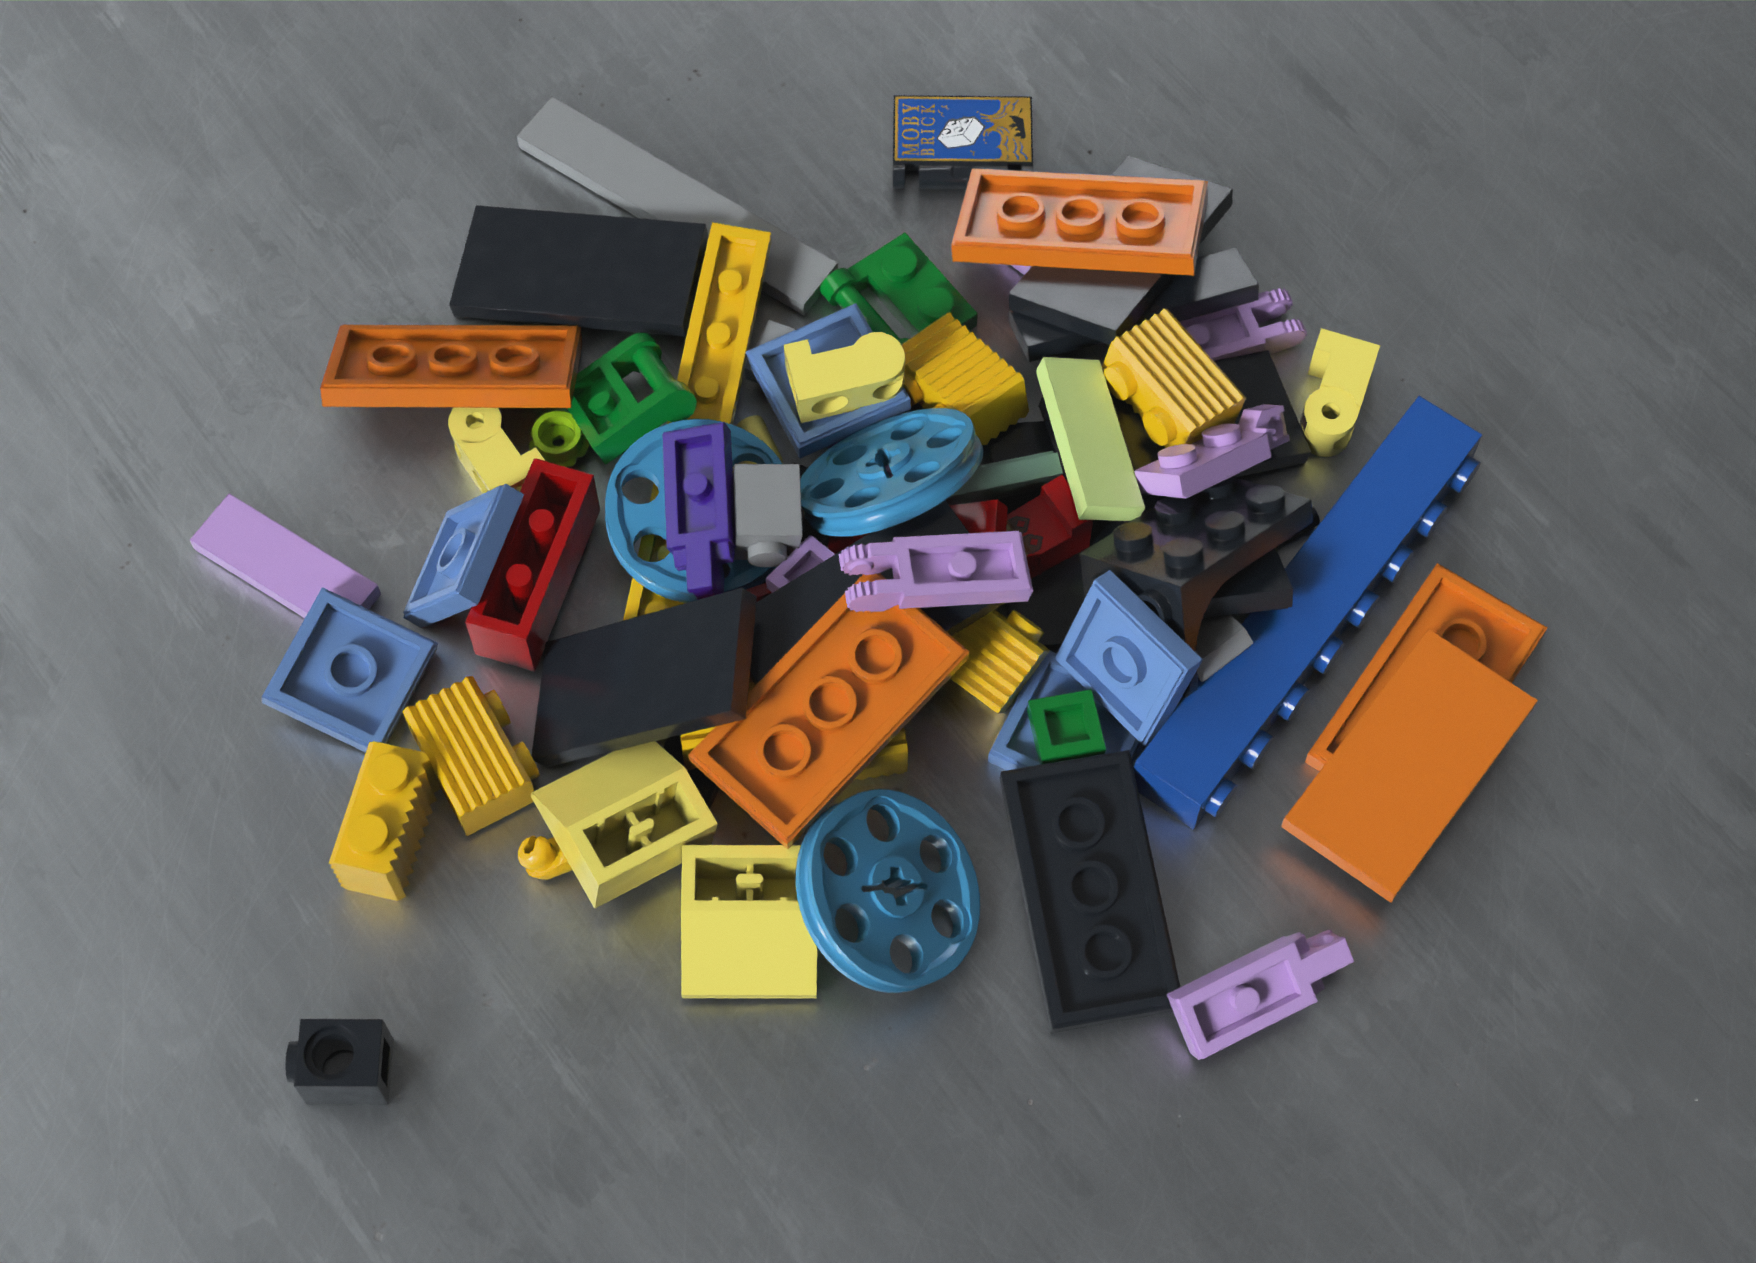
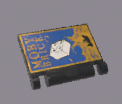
(957, 134)

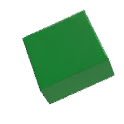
(1066, 727)

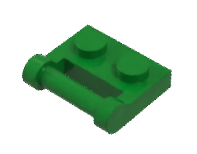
(904, 284)
(609, 410)

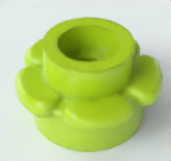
(556, 426)

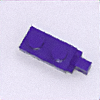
(700, 504)

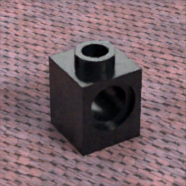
(362, 1082)

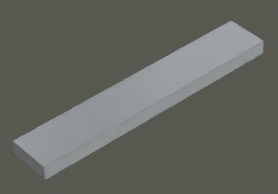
(662, 192)

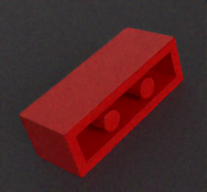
(535, 565)

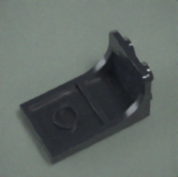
(1193, 545)

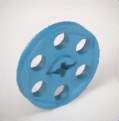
(929, 459)
(631, 521)
(878, 913)

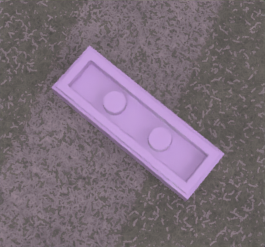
(277, 559)

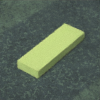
(1089, 439)

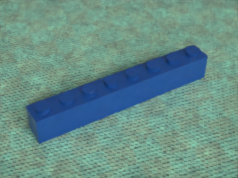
(1333, 584)

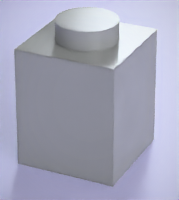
(766, 512)

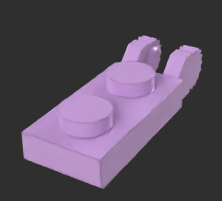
(1237, 332)
(939, 571)

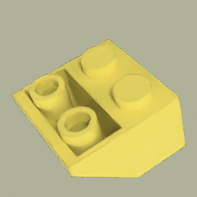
(625, 819)
(744, 924)

